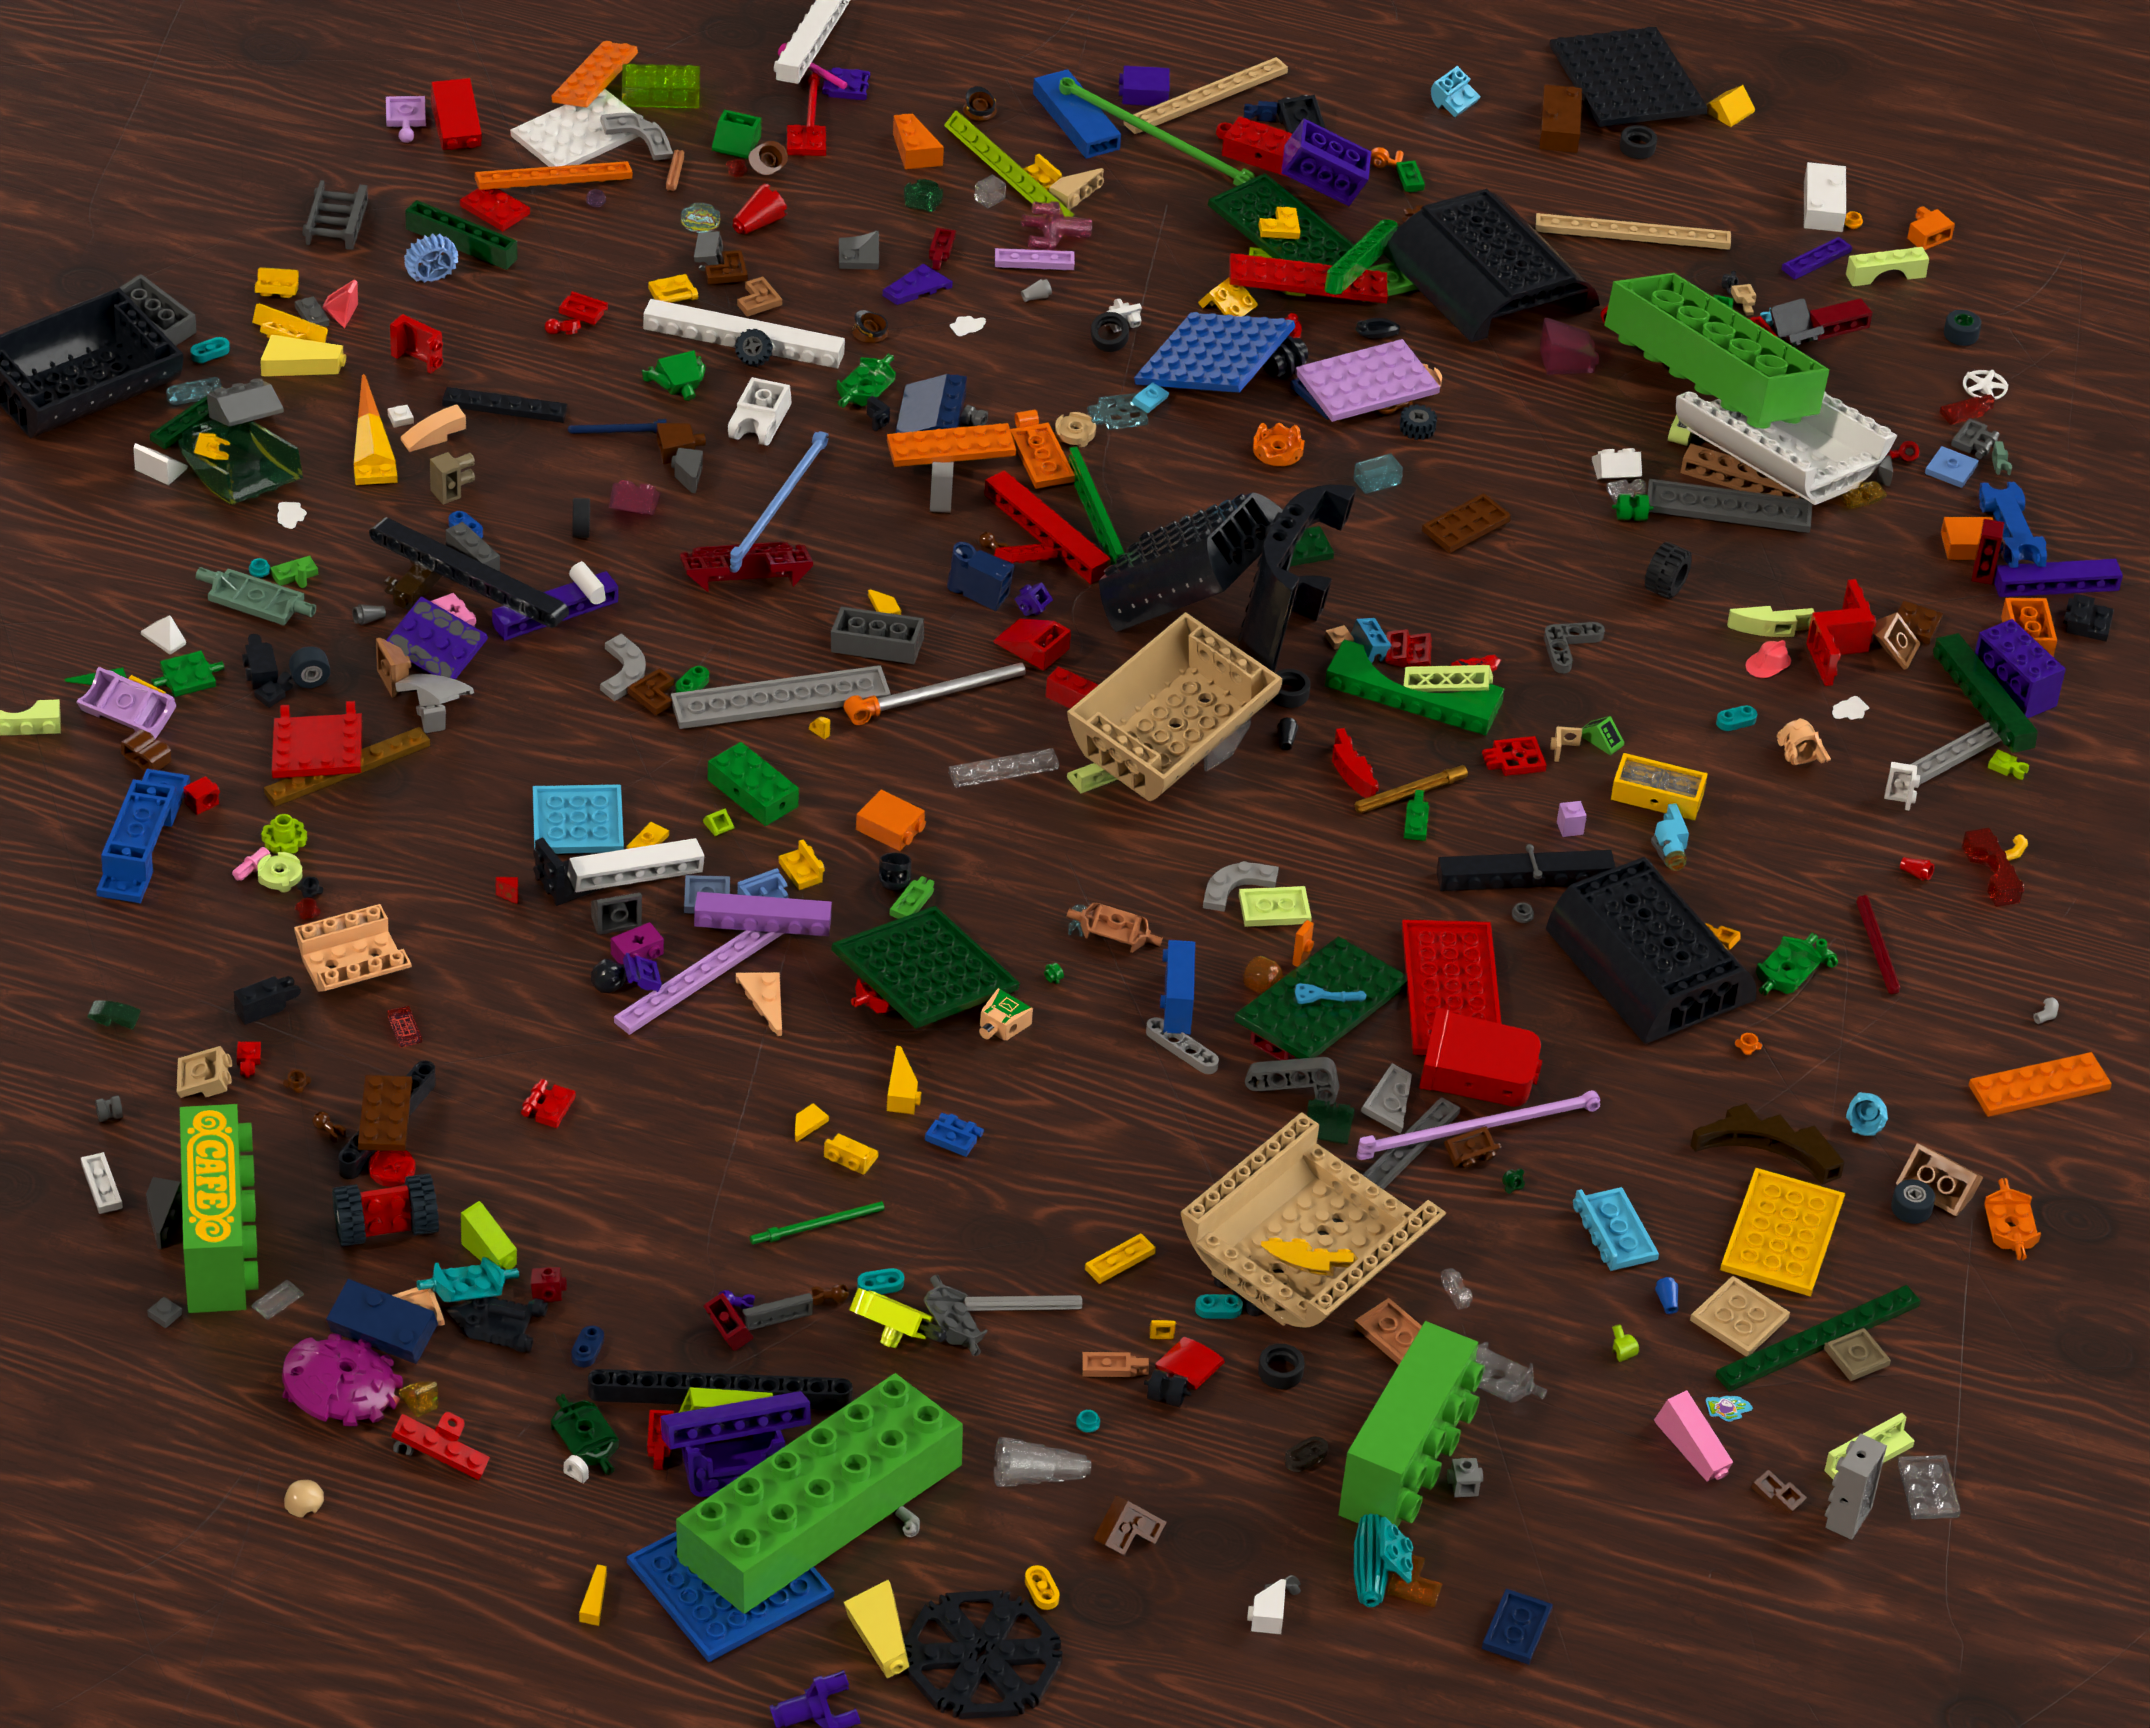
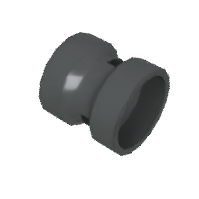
(973, 417)
(103, 1108)

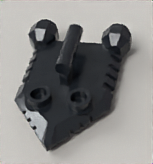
(498, 1320)

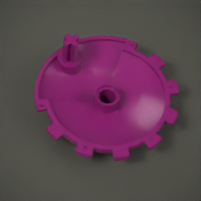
(340, 1380)

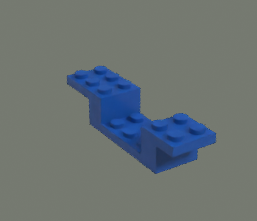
(130, 845)

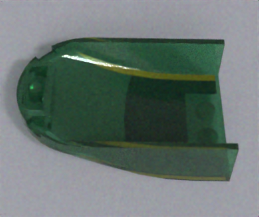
(255, 463)

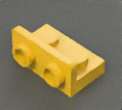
(1043, 172)
(802, 866)
(850, 1153)

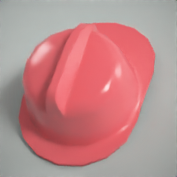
(1769, 660)

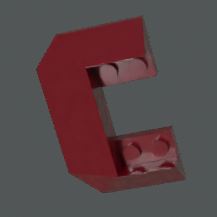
(761, 561)

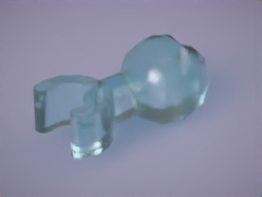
(1075, 923)

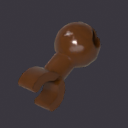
(988, 540)
(322, 1121)
(838, 1293)

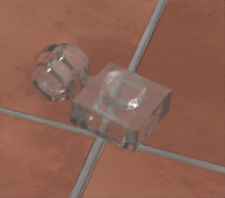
(1623, 487)

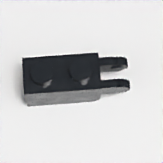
(260, 662)
(264, 998)

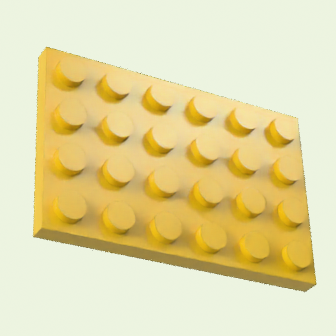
(1782, 1232)

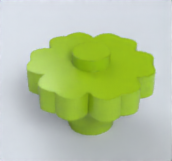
(284, 834)

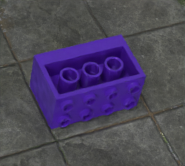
(1326, 162)
(2021, 667)

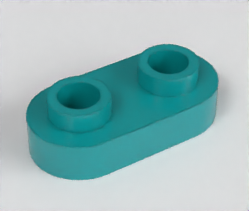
(210, 349)
(1736, 718)
(881, 1281)
(1218, 1306)

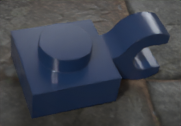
(1264, 111)

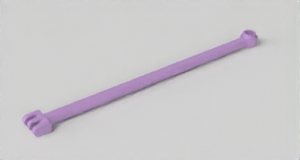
(1369, 1145)

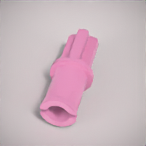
(250, 864)

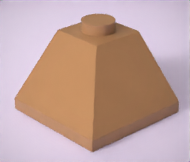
(1896, 639)
(391, 664)

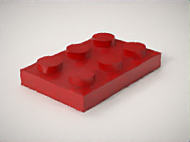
(495, 207)

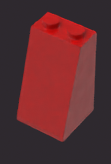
(455, 114)

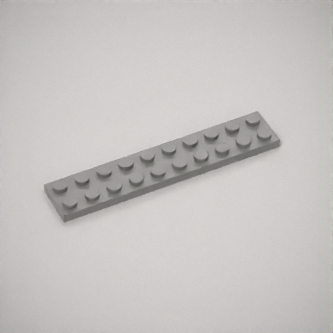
(777, 696)

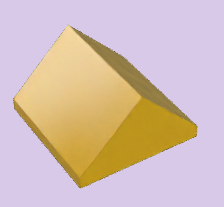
(1731, 106)

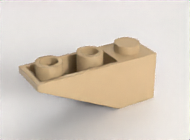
(1076, 187)

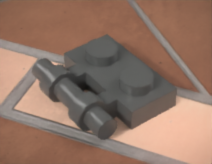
(1969, 438)

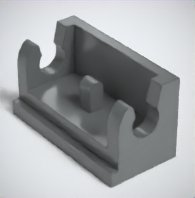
(708, 249)

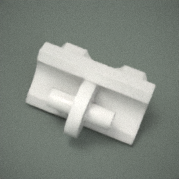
(1130, 313)

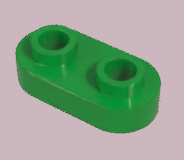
(694, 679)

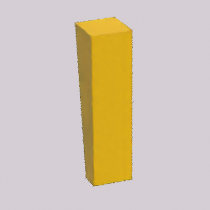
(592, 1604)

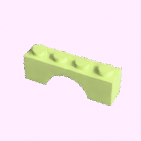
(1866, 267)
(39, 719)

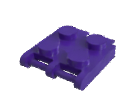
(854, 84)

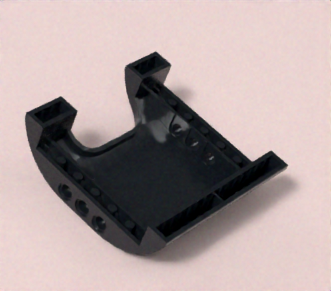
(1275, 589)

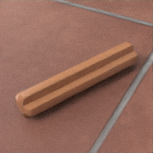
(675, 169)

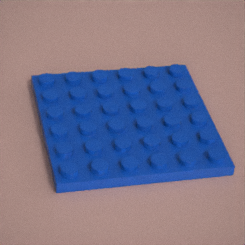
(1215, 352)
(708, 1617)

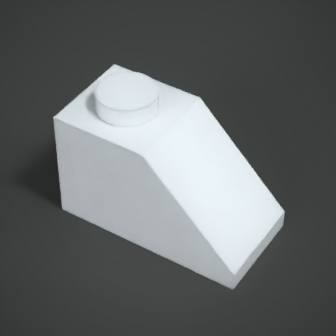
(1268, 1609)

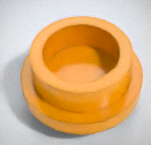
(1853, 220)

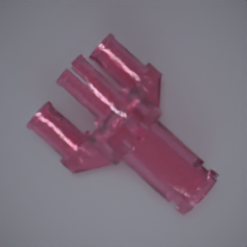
(1054, 225)

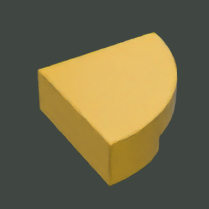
(821, 727)

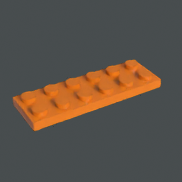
(594, 74)
(951, 444)
(2039, 1084)

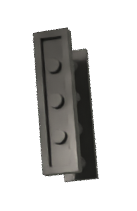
(352, 222)

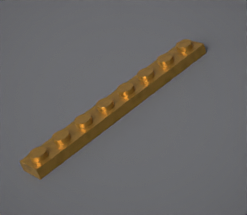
(371, 757)

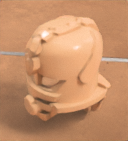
(1801, 743)

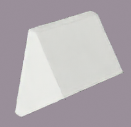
(157, 464)

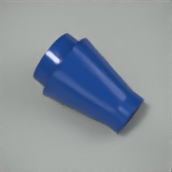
(1668, 1294)

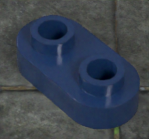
(590, 1341)

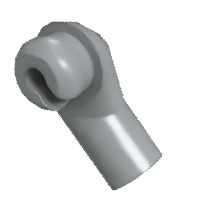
(2049, 1012)
(911, 1521)

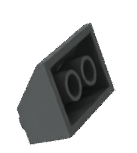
(243, 402)

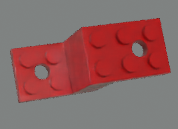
(1840, 632)

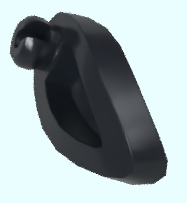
(1377, 328)

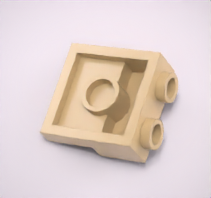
(204, 1073)

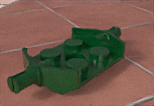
(591, 1446)

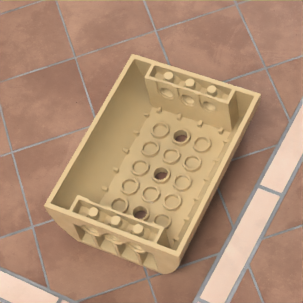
(1130, 714)

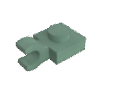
(2000, 458)

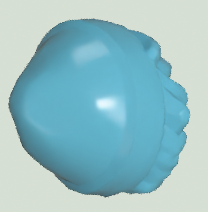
(1867, 1114)

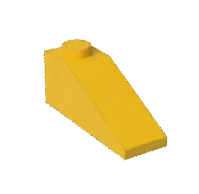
(903, 1086)

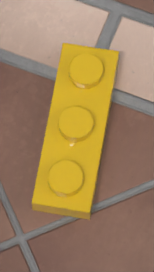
(1120, 1258)

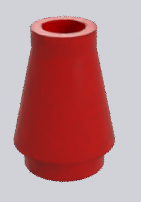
(1918, 867)

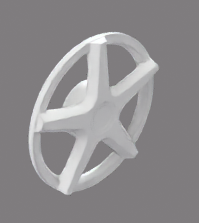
(1985, 385)

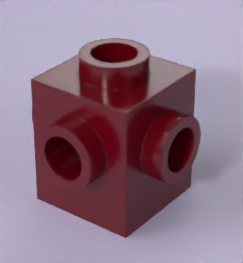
(548, 1284)

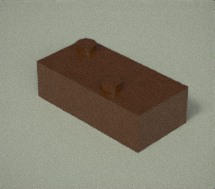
(1560, 118)

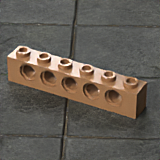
(1729, 472)

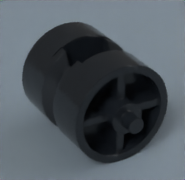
(1167, 1388)

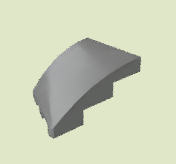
(434, 688)

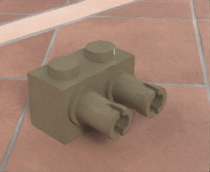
(447, 476)

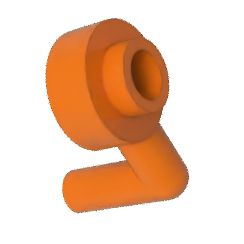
(1383, 155)

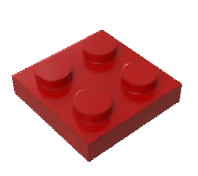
(804, 143)

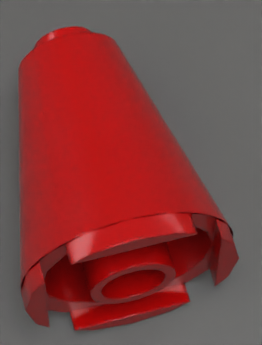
(760, 210)

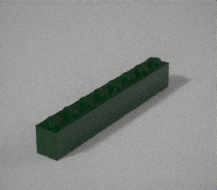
(1985, 693)

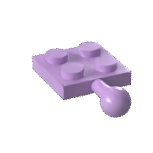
(405, 112)

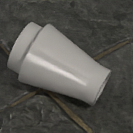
(1038, 290)

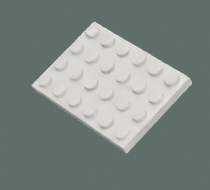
(572, 132)

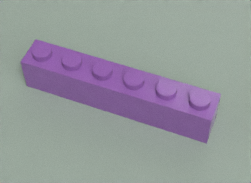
(762, 914)

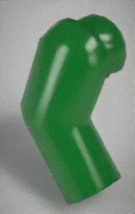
(1828, 957)

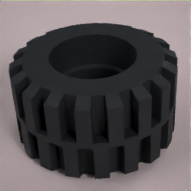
(1668, 570)

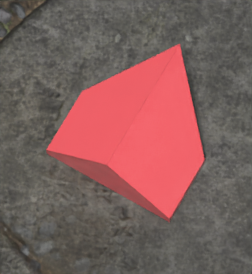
(342, 303)

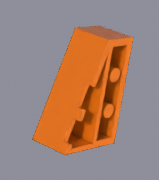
(915, 143)

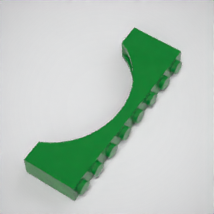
(1356, 675)

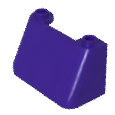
(719, 1464)

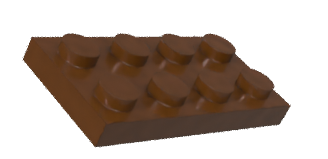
(1466, 523)
(385, 1113)

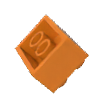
(2034, 618)

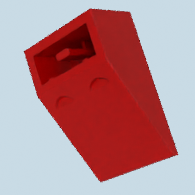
(1036, 641)

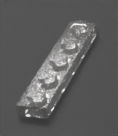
(1003, 767)

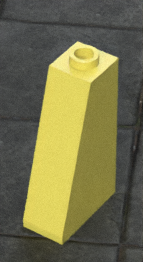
(300, 357)
(879, 1626)

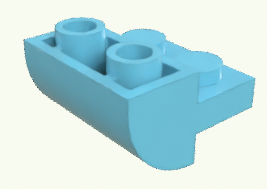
(1454, 92)

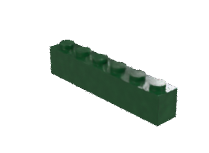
(464, 234)

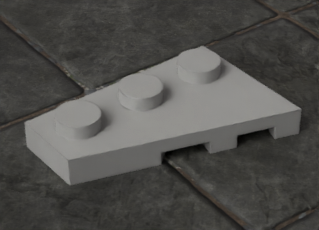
(1389, 1098)

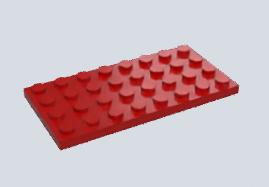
(1448, 969)

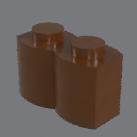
(146, 751)

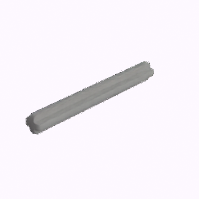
(1005, 1303)

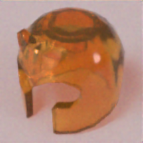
(1262, 974)

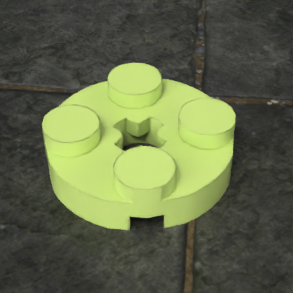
(279, 880)

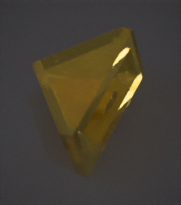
(421, 1397)

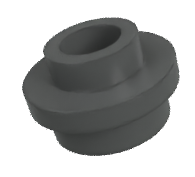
(1522, 913)

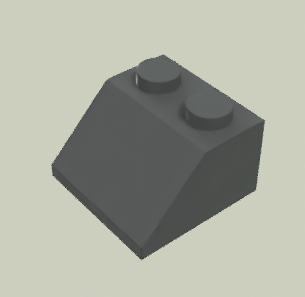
(617, 913)

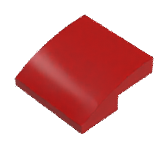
(1409, 649)
(1190, 1360)

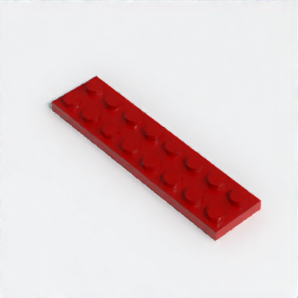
(1302, 278)

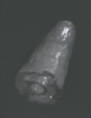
(1033, 1463)

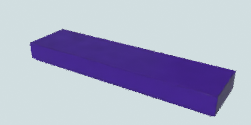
(1816, 258)

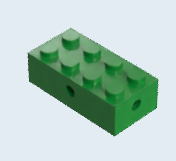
(753, 784)

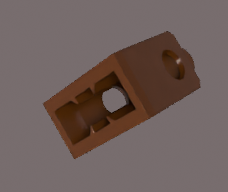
(674, 436)

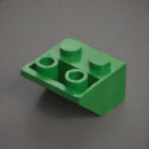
(736, 134)

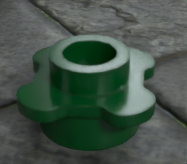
(1513, 1180)

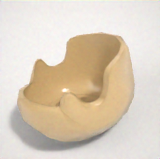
(303, 1497)

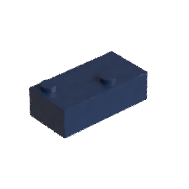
(382, 1320)

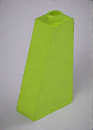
(703, 1398)

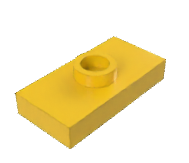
(650, 835)

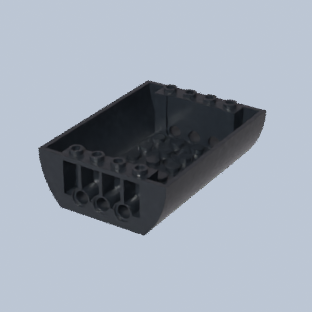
(1628, 955)

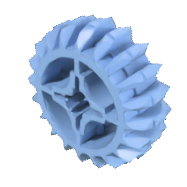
(428, 252)

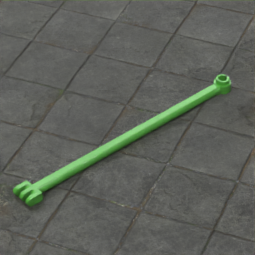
(1068, 86)

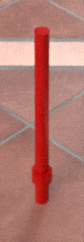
(814, 81)

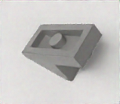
(432, 717)

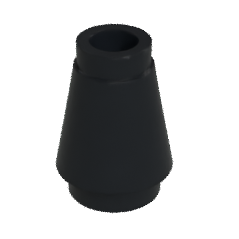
(1287, 731)

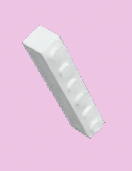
(635, 865)

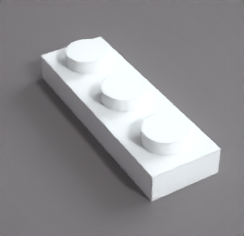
(101, 1183)

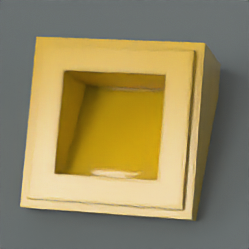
(1162, 1329)

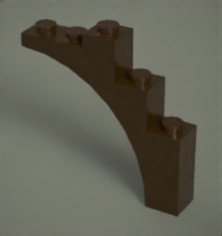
(1775, 1135)

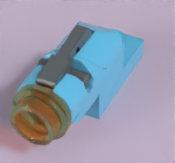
(1671, 838)

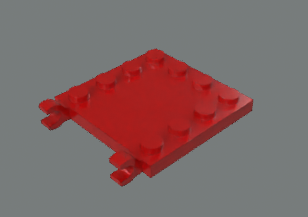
(317, 744)

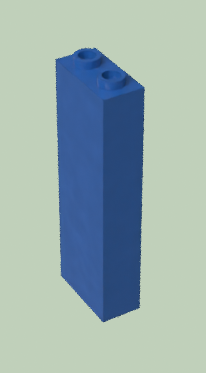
(1079, 119)

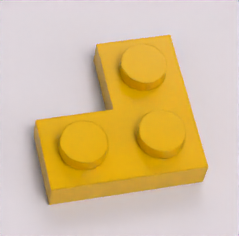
(1284, 226)

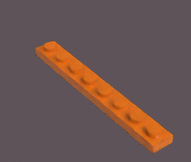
(553, 175)

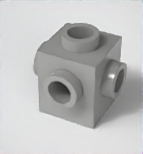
(1465, 1477)

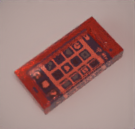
(404, 1026)

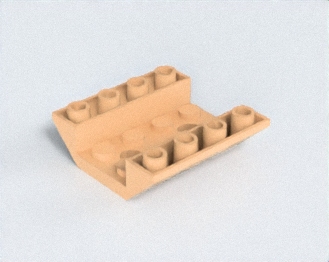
(349, 945)

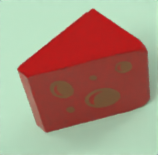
(507, 888)

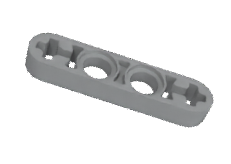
(1202, 1060)

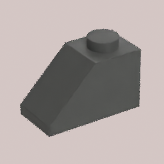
(688, 467)

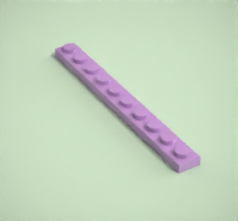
(692, 979)

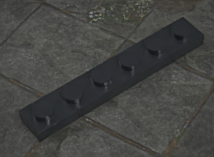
(505, 404)

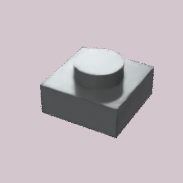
(164, 1312)

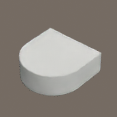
(576, 1468)

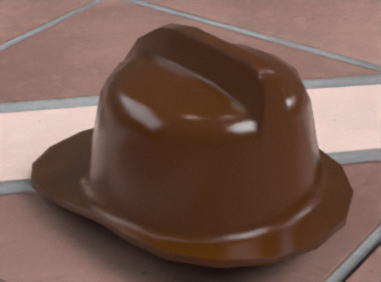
(768, 158)

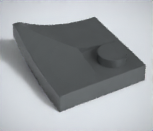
(859, 252)

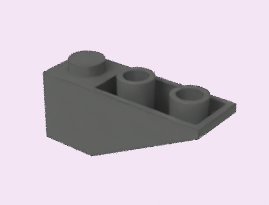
(162, 1204)

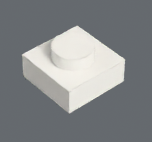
(400, 416)

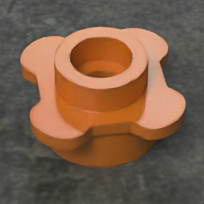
(1748, 1043)

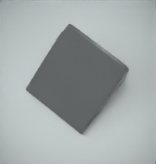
(1885, 471)

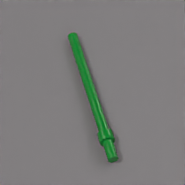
(774, 1233)

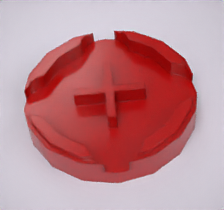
(391, 1167)

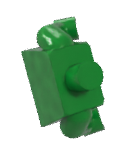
(678, 374)

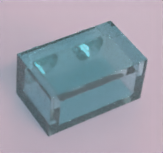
(1378, 473)

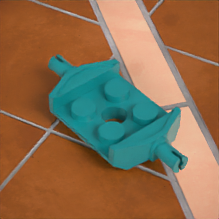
(468, 1281)

